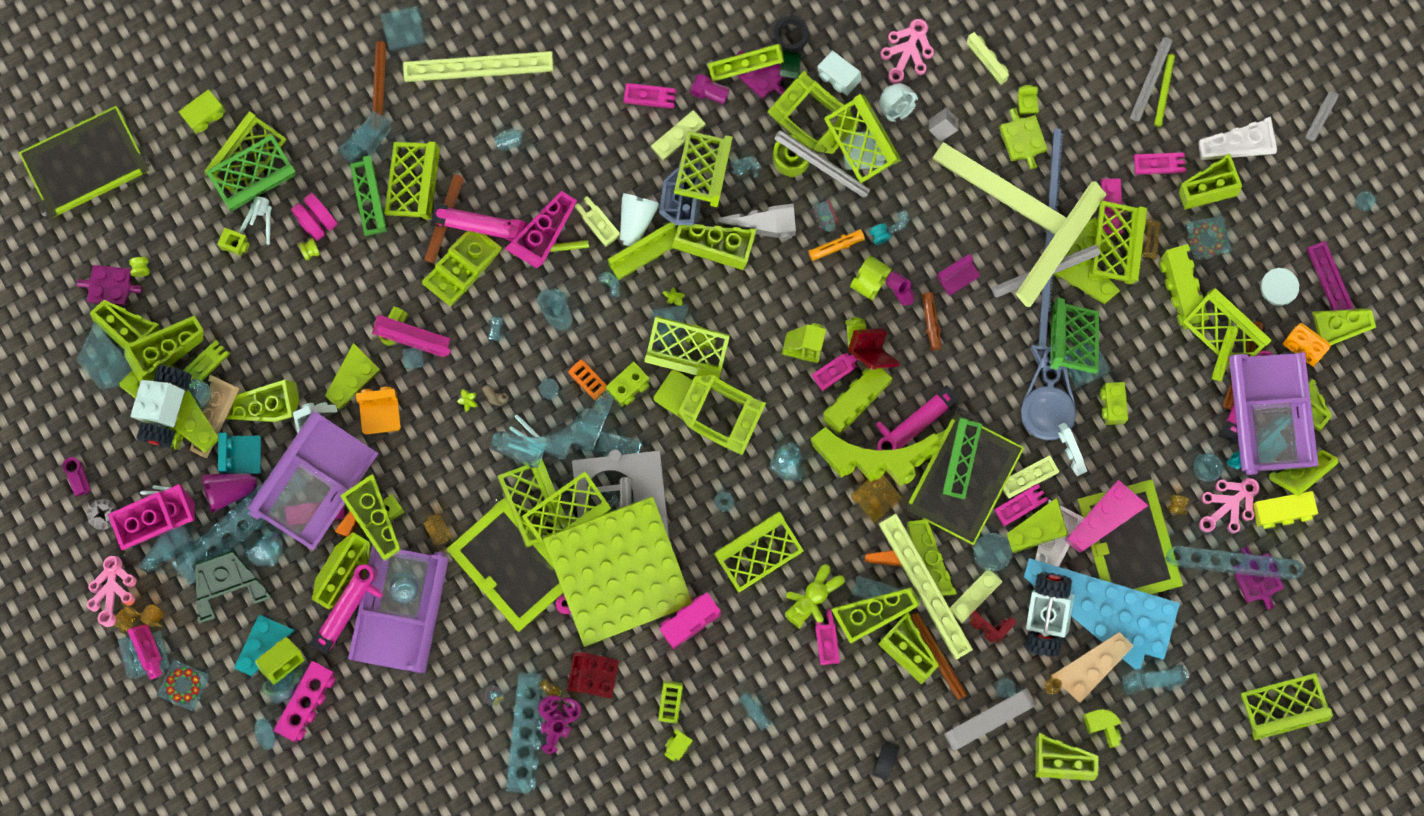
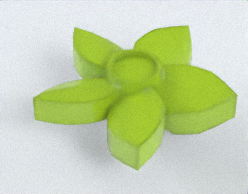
(674, 297)
(467, 399)

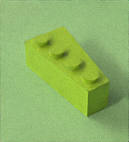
(716, 243)
(1182, 284)
(163, 347)

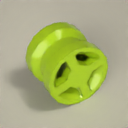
(309, 249)
(139, 266)

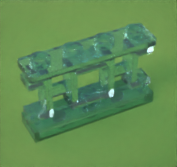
(1137, 681)

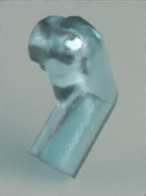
(898, 226)
(612, 281)

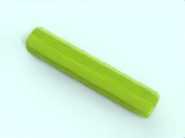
(1225, 353)

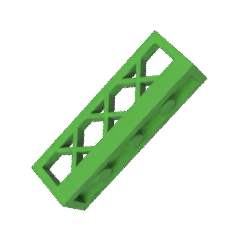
(374, 193)
(956, 452)

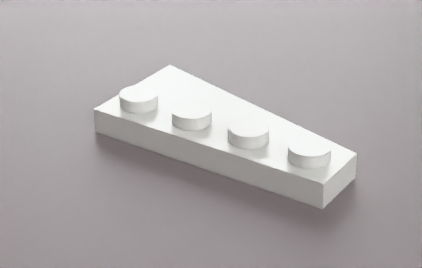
(1240, 142)
(1055, 550)

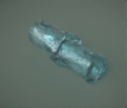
(755, 711)

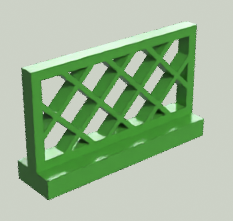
(258, 188)
(1061, 334)

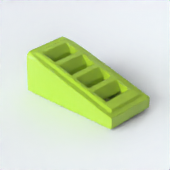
(670, 684)

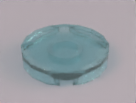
(992, 552)

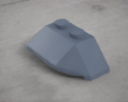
(680, 208)

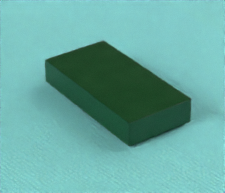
(791, 65)

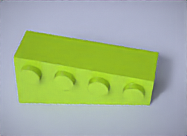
(856, 399)
(370, 512)
(872, 613)

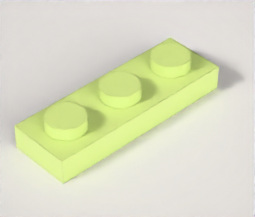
(988, 58)
(677, 135)
(1030, 477)
(975, 596)

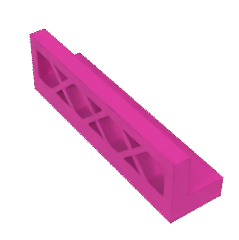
(411, 336)

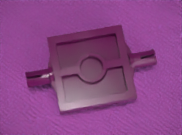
(763, 80)
(110, 285)
(1257, 586)

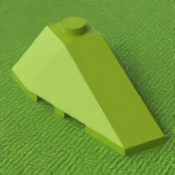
(267, 403)

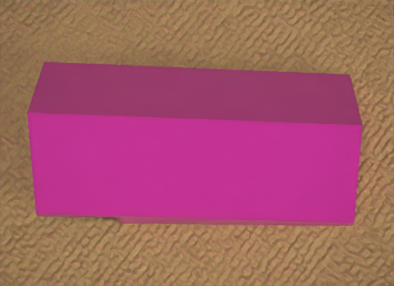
(152, 516)

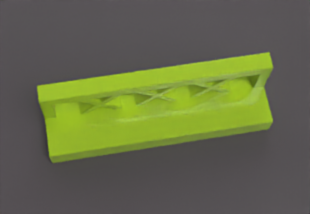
(643, 251)

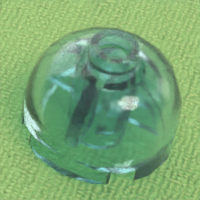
(787, 462)
(265, 550)

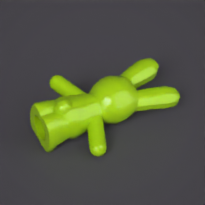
(815, 594)

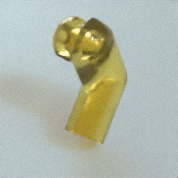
(549, 689)

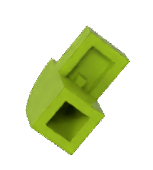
(1105, 721)

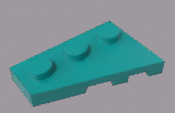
(261, 639)

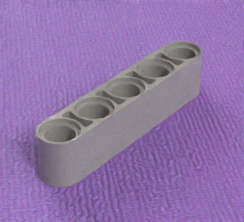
(990, 719)

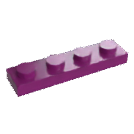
(1329, 277)

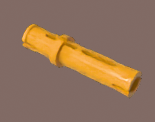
(836, 245)

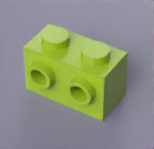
(202, 112)
(628, 384)
(1114, 403)
(279, 660)

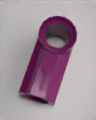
(705, 88)
(901, 288)
(77, 478)

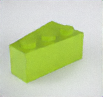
(805, 342)
(909, 649)
(1062, 761)

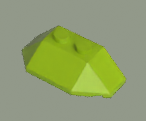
(340, 569)

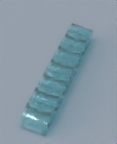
(1243, 559)

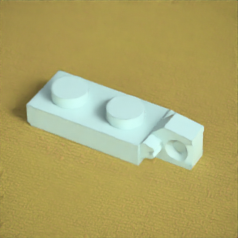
(1072, 449)

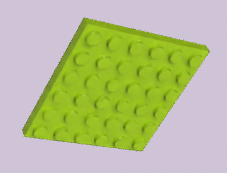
(618, 571)

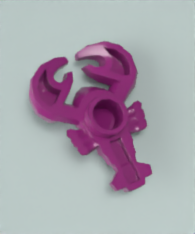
(556, 721)

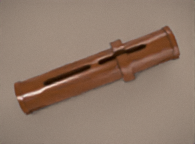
(933, 329)

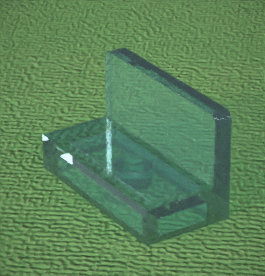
(372, 133)

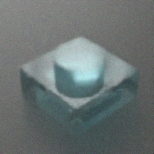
(413, 358)

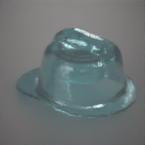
(555, 308)
(284, 688)

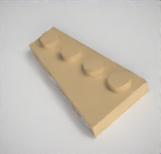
(218, 407)
(1088, 670)

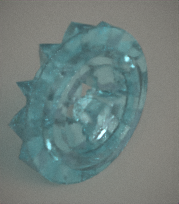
(264, 734)

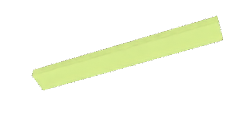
(478, 66)
(999, 188)
(1060, 244)
(925, 586)

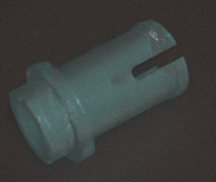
(495, 328)

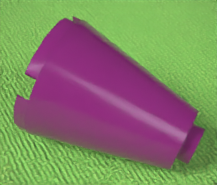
(227, 488)

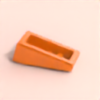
(577, 379)
(347, 526)
(884, 558)

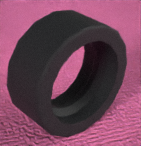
(791, 20)
(886, 760)

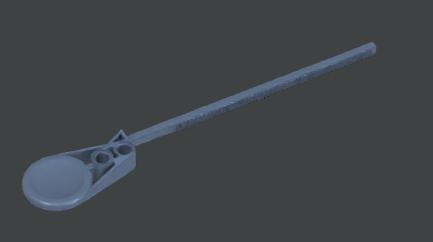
(1048, 405)

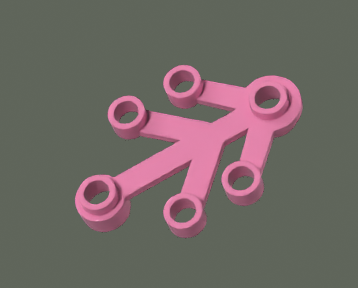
(909, 49)
(1231, 503)
(112, 567)

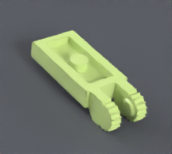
(598, 223)

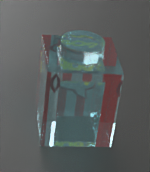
(825, 216)

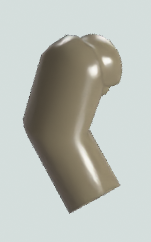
(495, 398)

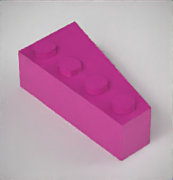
(1108, 513)

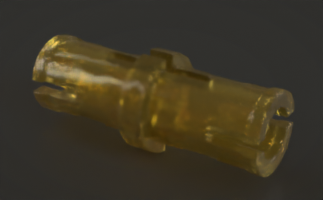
(1057, 686)

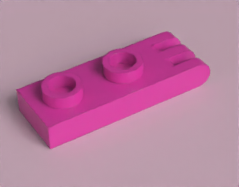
(649, 95)
(1159, 163)
(1020, 505)

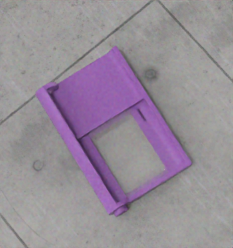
(1268, 423)
(309, 478)
(396, 632)

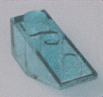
(167, 547)

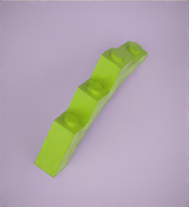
(873, 463)

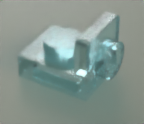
(742, 165)

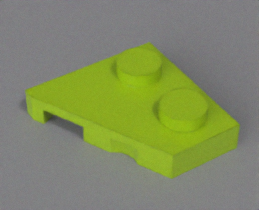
(1320, 413)

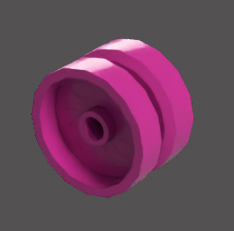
(313, 217)

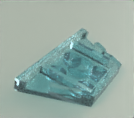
(103, 360)

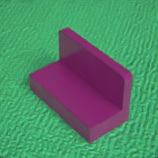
(958, 275)

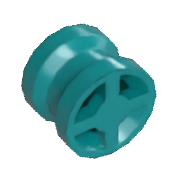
(880, 234)

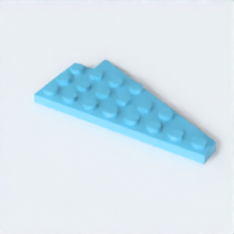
(1112, 608)

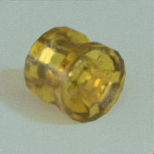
(1178, 505)
(124, 622)

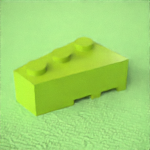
(1211, 185)
(121, 324)

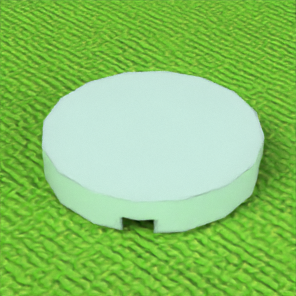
(1279, 286)

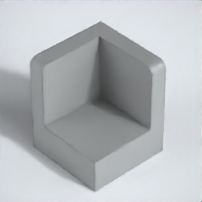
(943, 124)

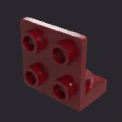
(867, 347)
(991, 634)
(592, 674)

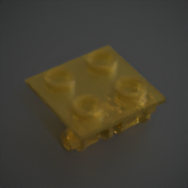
(876, 497)
(150, 616)

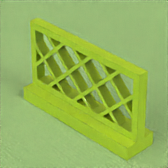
(873, 126)
(235, 141)
(719, 167)
(427, 184)
(1135, 242)
(1233, 315)
(679, 362)
(546, 488)
(599, 510)
(749, 537)
(1294, 721)

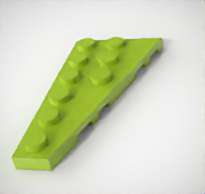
(190, 419)

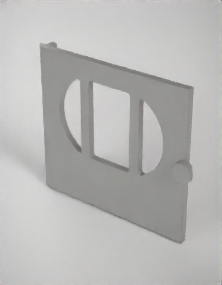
(642, 468)

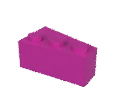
(690, 620)

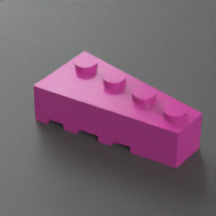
(541, 233)

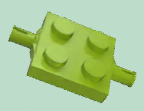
(1023, 138)

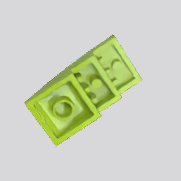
(461, 266)

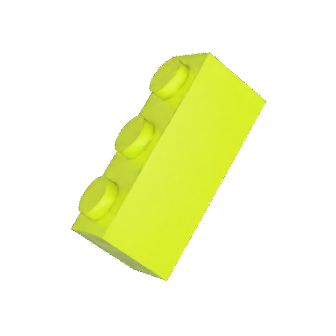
(1285, 510)

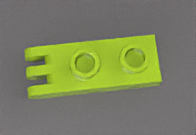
(207, 361)

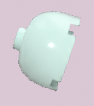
(897, 101)

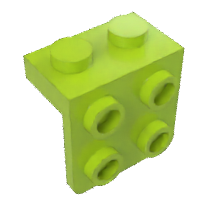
(673, 392)

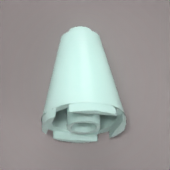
(635, 218)

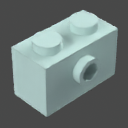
(839, 73)

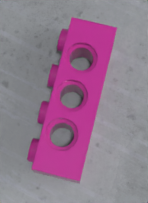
(285, 726)

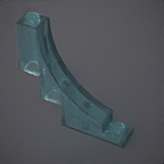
(581, 433)

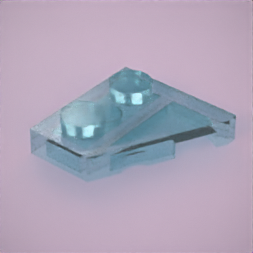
(674, 313)

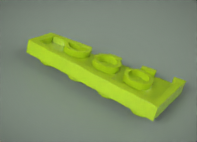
(925, 544)

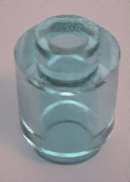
(508, 139)

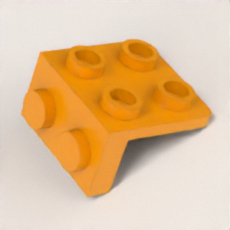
(1305, 340)
(379, 410)

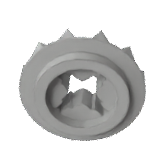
(93, 511)

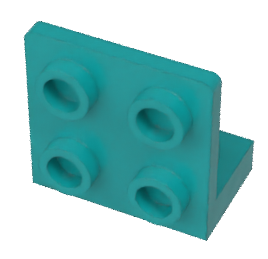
(239, 454)

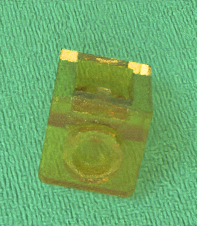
(437, 529)

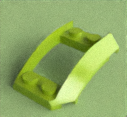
(793, 97)
(746, 420)

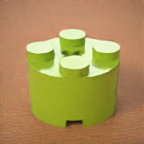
(788, 165)
(870, 277)

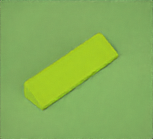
(746, 62)

